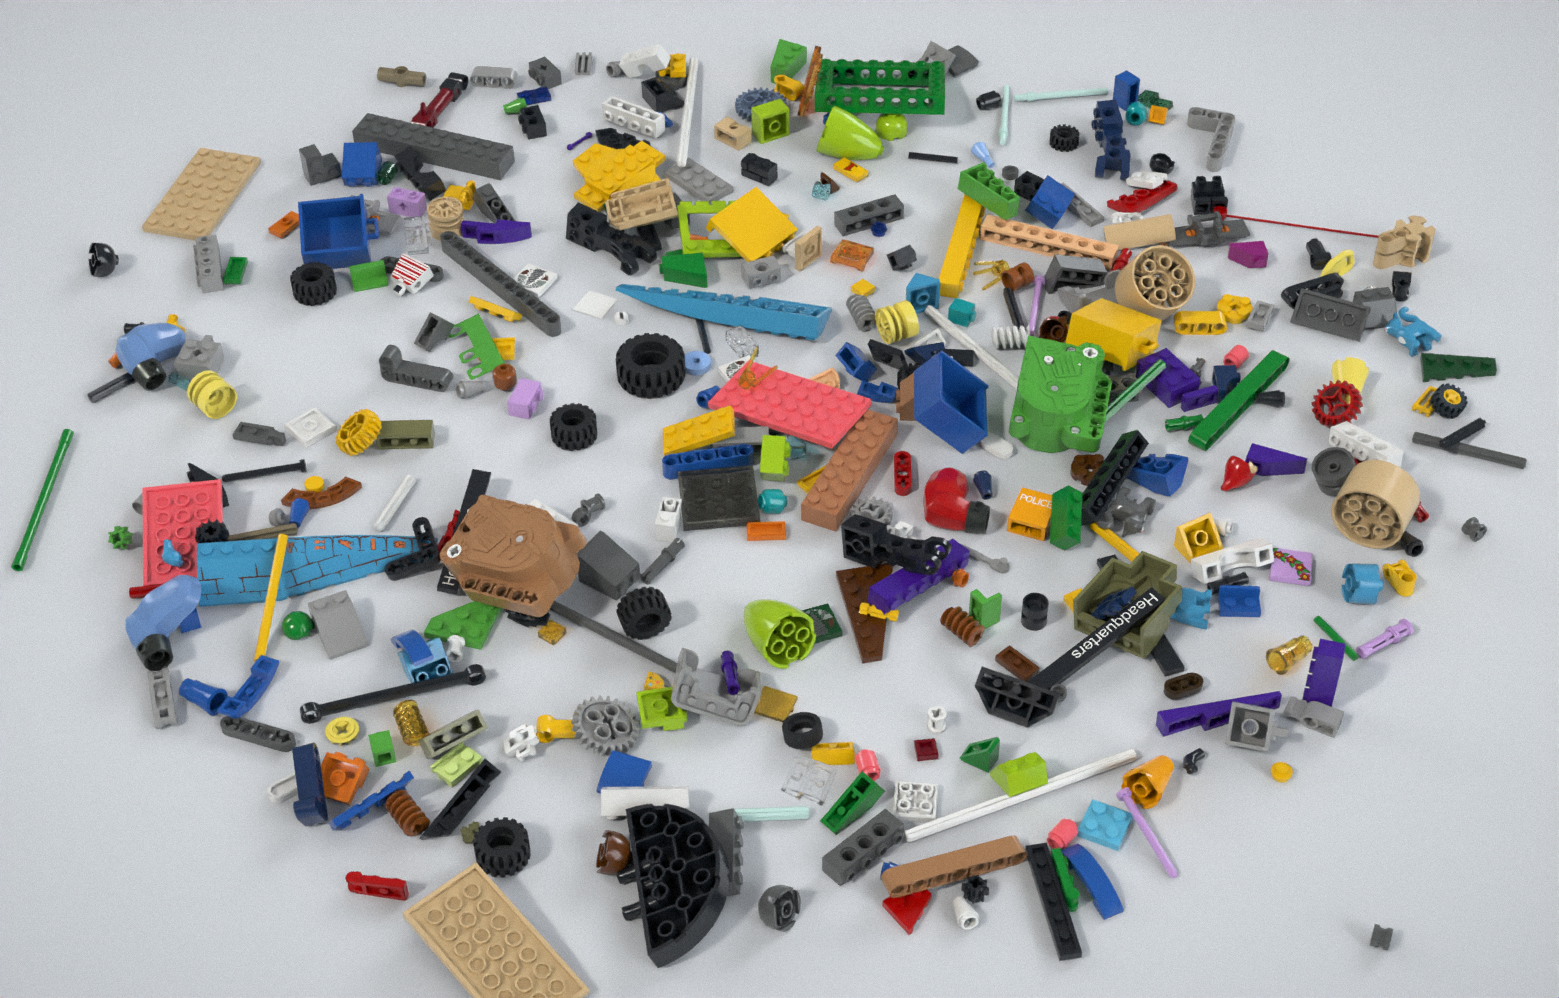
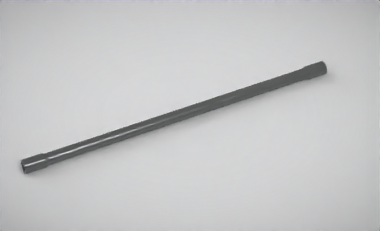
(614, 636)

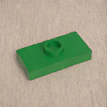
(235, 270)

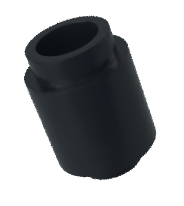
(988, 100)

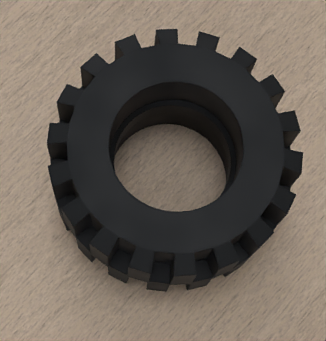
(313, 284)
(573, 426)
(643, 613)
(499, 833)

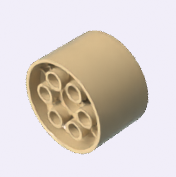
(1160, 261)
(1375, 504)

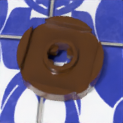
(1082, 463)

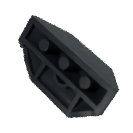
(1014, 698)

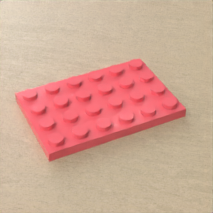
(174, 515)

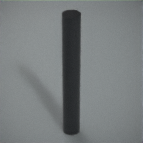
(932, 157)
(703, 336)

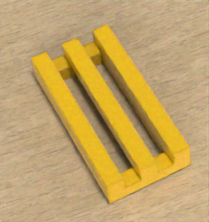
(1417, 405)

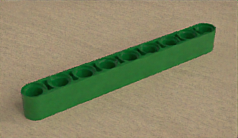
(1238, 400)

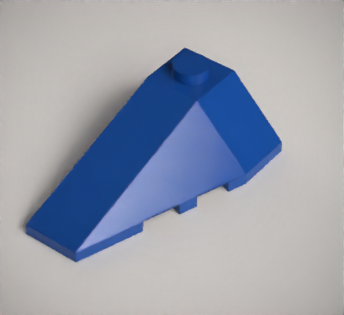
(1160, 474)

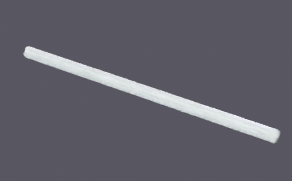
(687, 112)
(970, 344)
(1004, 800)

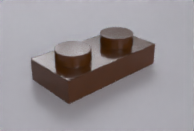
(1017, 664)

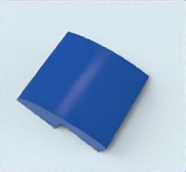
(624, 771)

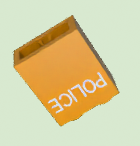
(1031, 514)

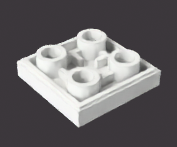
(915, 801)

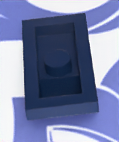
(923, 353)

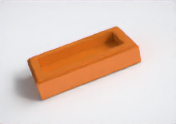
(766, 531)

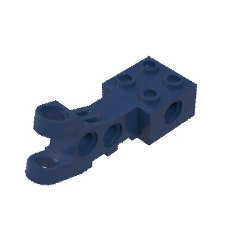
(1108, 132)

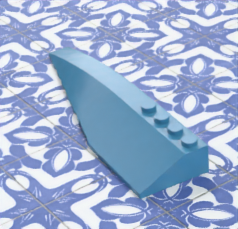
(758, 314)

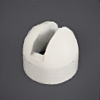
(621, 321)

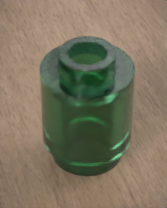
(387, 173)

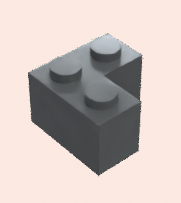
(318, 167)

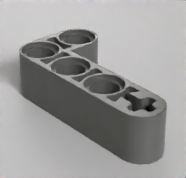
(411, 373)

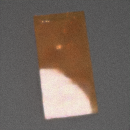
(810, 81)

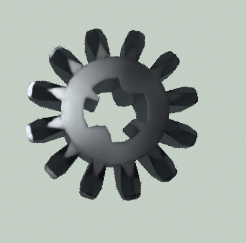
(212, 532)

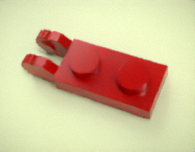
(377, 886)

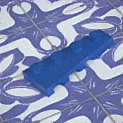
(361, 810)

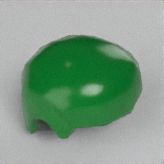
(297, 625)

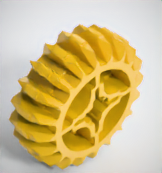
(358, 432)

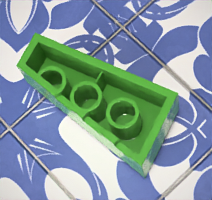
(989, 191)

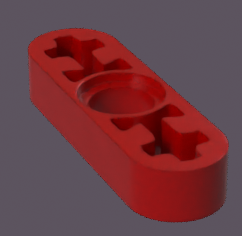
(898, 479)

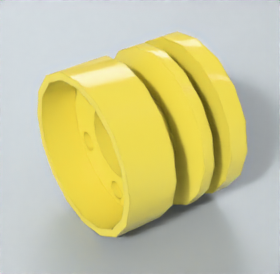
(897, 322)
(211, 394)

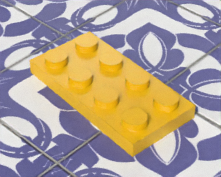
(699, 431)

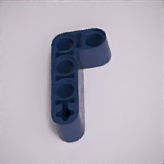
(311, 806)

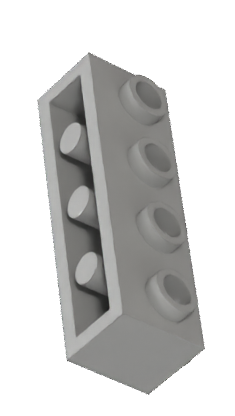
(208, 264)

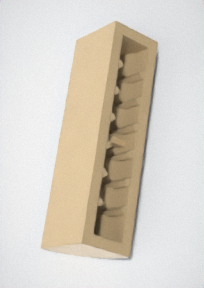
(1140, 232)

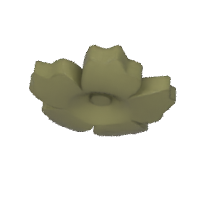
(468, 833)

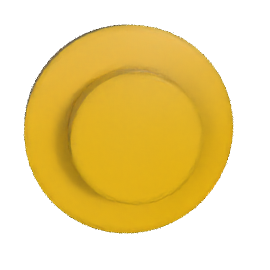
(1281, 772)

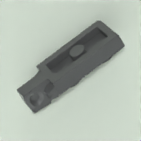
(259, 434)

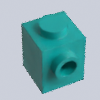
(961, 312)

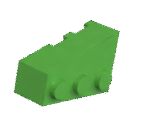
(788, 59)

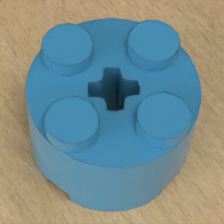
(1361, 583)

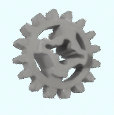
(873, 509)

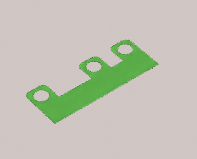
(483, 345)

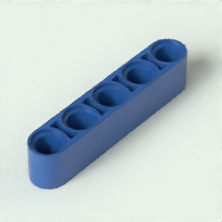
(707, 459)

